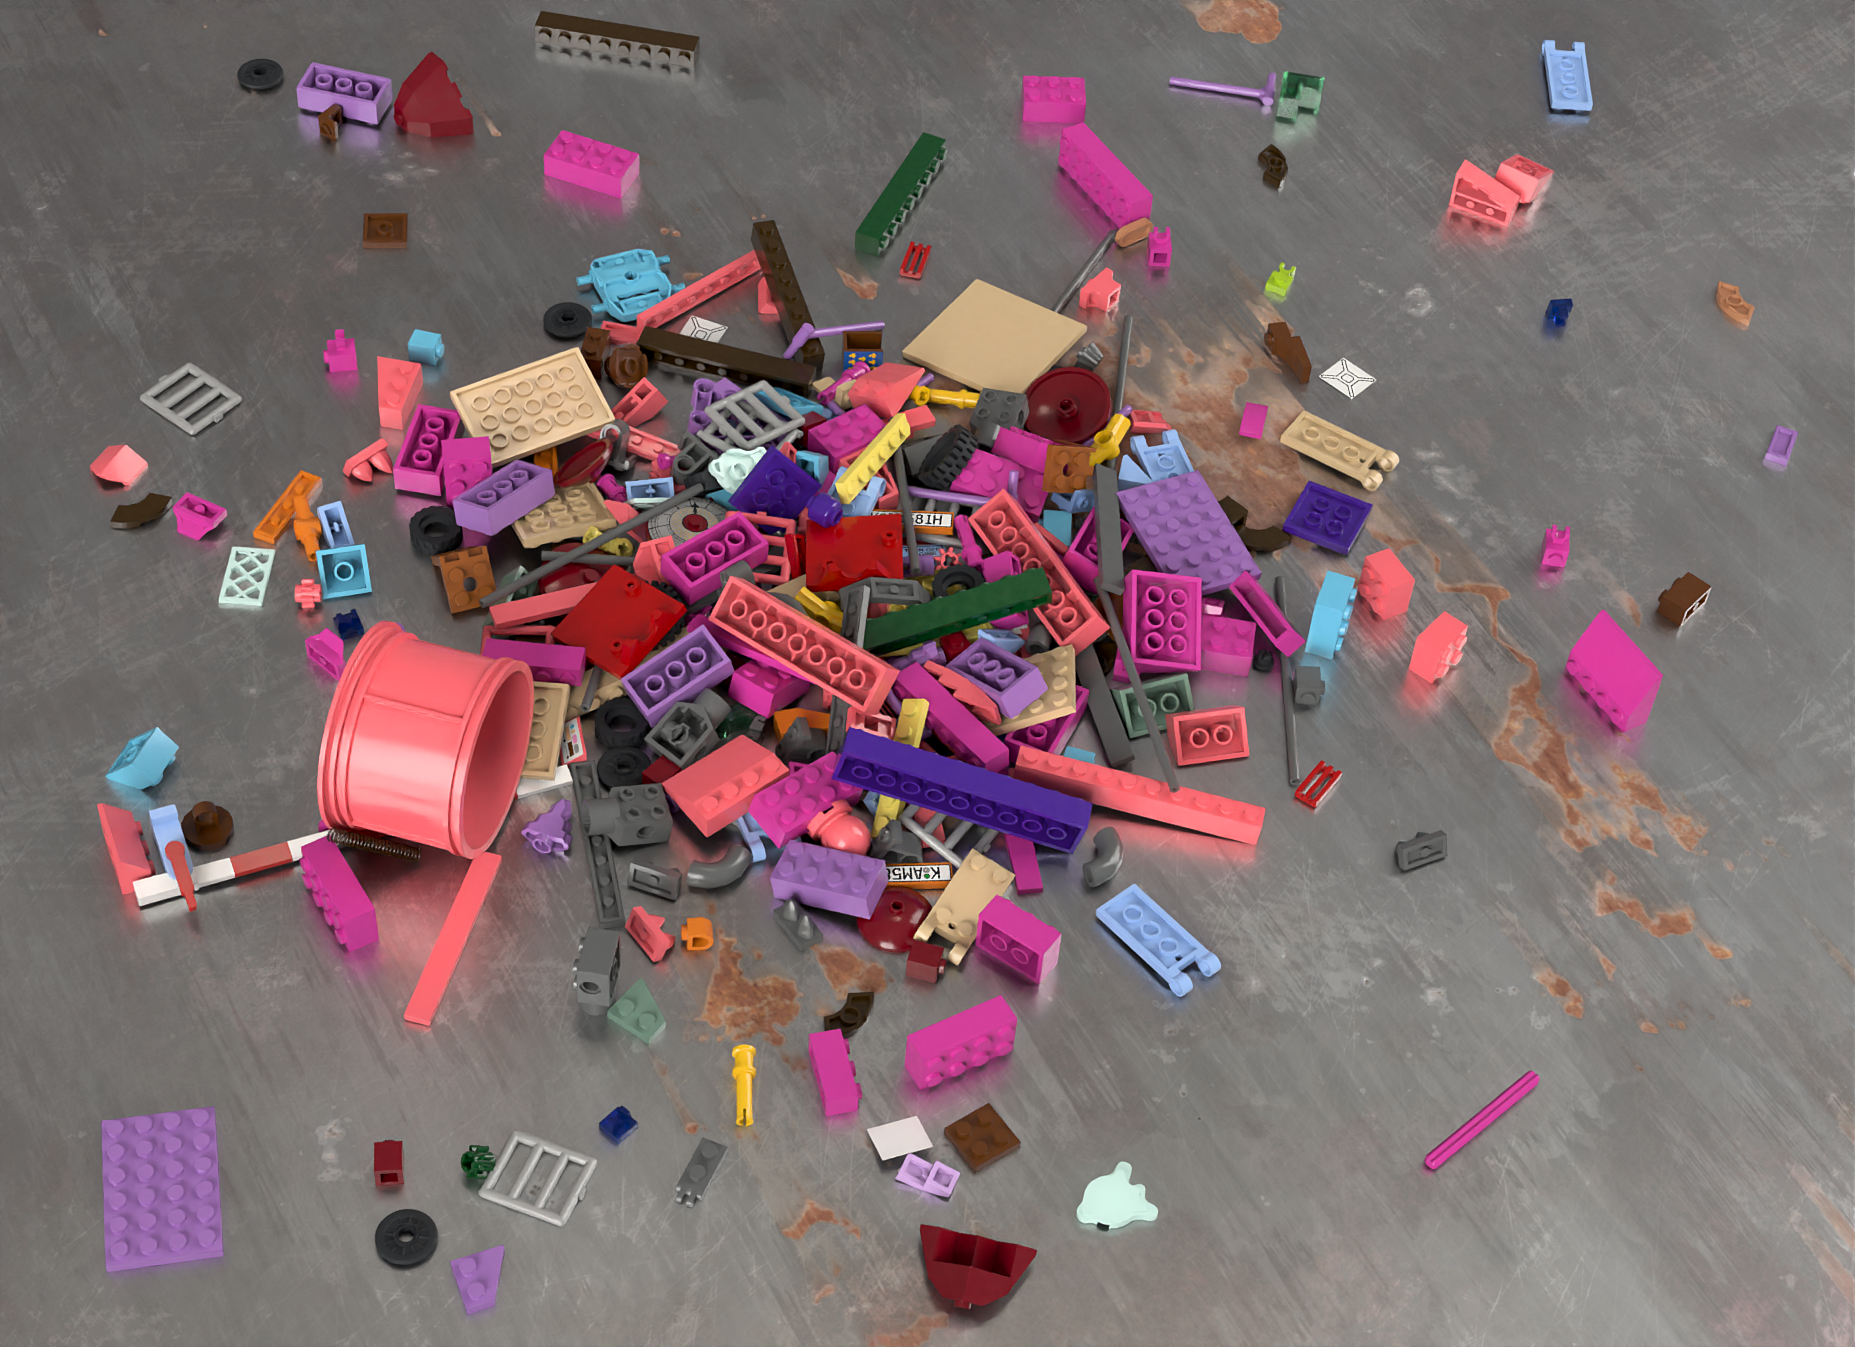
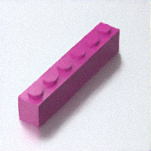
(952, 720)

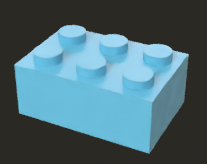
(1331, 615)

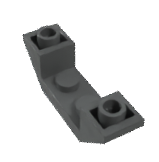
(890, 591)

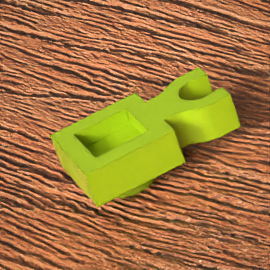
(1281, 281)

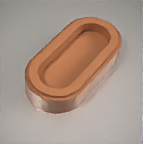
(1134, 232)

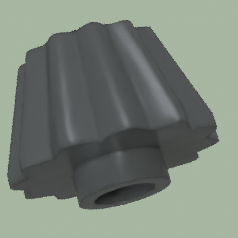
(1089, 357)

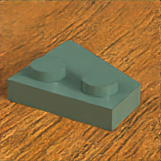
(638, 1012)

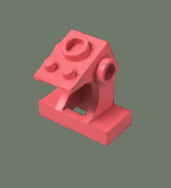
(876, 724)

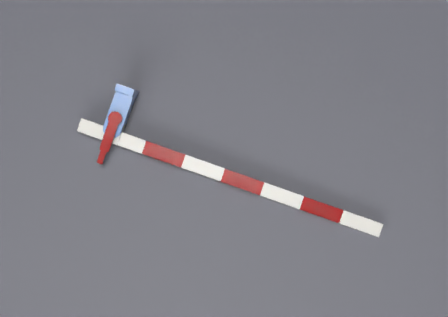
(184, 879)

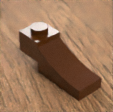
(1289, 349)

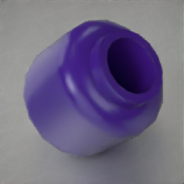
(824, 510)

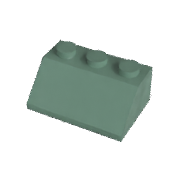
(1165, 695)

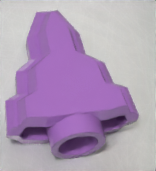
(926, 652)
(551, 828)

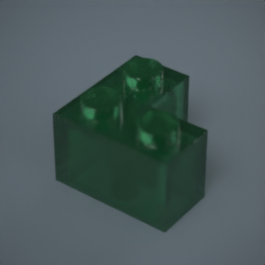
(1299, 91)

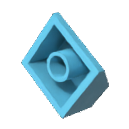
(343, 571)
(143, 760)

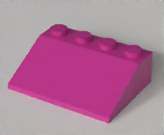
(1162, 621)
(1615, 672)

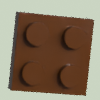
(982, 1137)

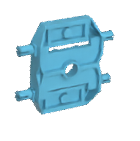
(611, 282)

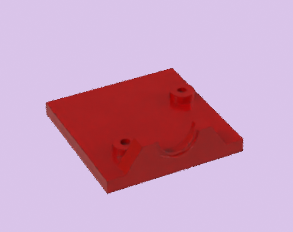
(853, 551)
(619, 621)

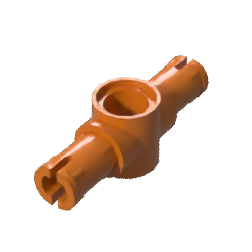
(307, 527)

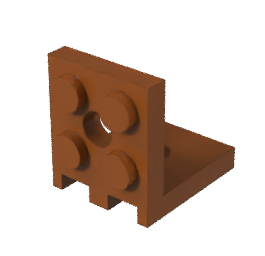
(1077, 459)
(458, 566)

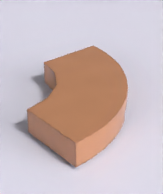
(1732, 302)

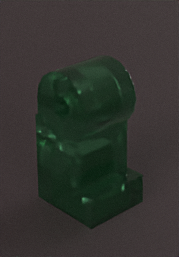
(737, 720)

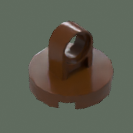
(626, 366)
(207, 826)

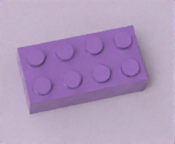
(358, 93)
(503, 497)
(677, 674)
(1000, 675)
(829, 879)

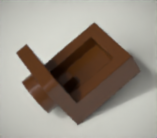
(330, 121)

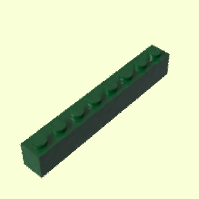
(900, 194)
(957, 612)

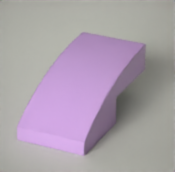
(927, 1177)

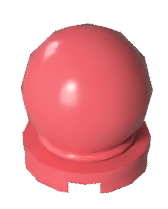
(840, 830)

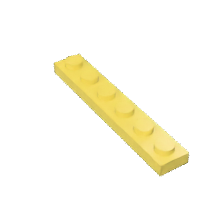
(872, 458)
(908, 731)

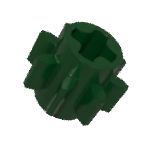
(478, 1162)

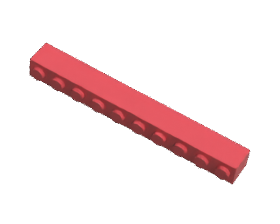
(1140, 795)

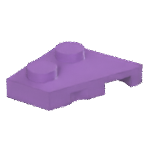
(478, 1278)

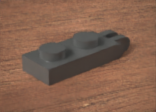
(700, 1171)

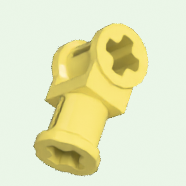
(615, 547)

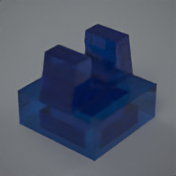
(1559, 310)
(348, 625)
(618, 1124)

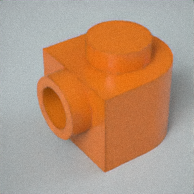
(697, 933)

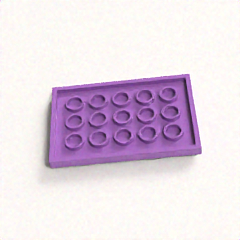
(1187, 531)
(161, 1189)

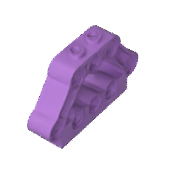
(706, 393)

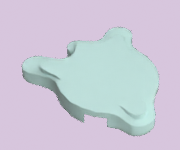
(734, 467)
(1115, 1200)

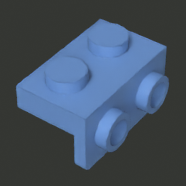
(1075, 502)

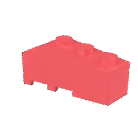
(1483, 195)
(397, 390)
(890, 497)

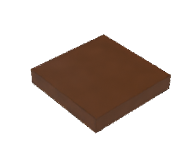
(385, 230)

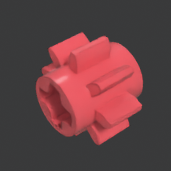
(940, 559)
(308, 593)

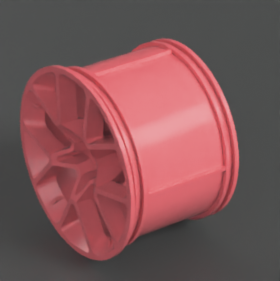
(425, 742)

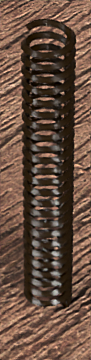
(373, 839)

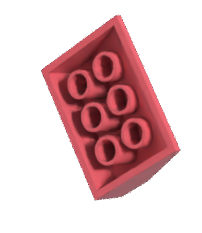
(724, 783)

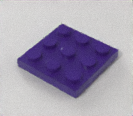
(775, 488)
(1327, 517)

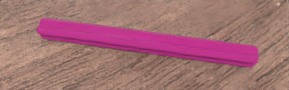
(1481, 1119)

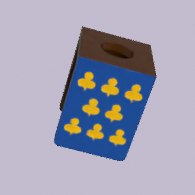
(863, 347)

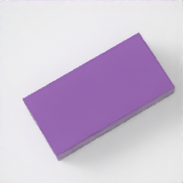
(1781, 445)

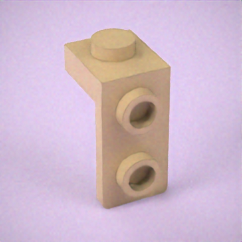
(841, 396)

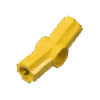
(1108, 440)
(825, 613)

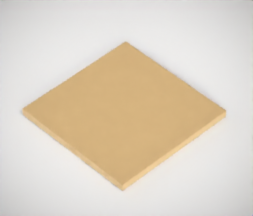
(994, 340)

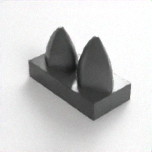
(1422, 849)
(654, 878)
(797, 924)

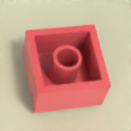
(1386, 584)
(1438, 647)

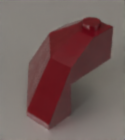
(431, 103)
(972, 1266)

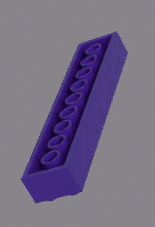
(961, 790)

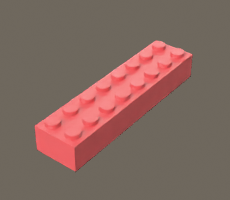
(1071, 614)
(804, 645)

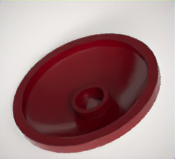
(584, 465)
(892, 928)

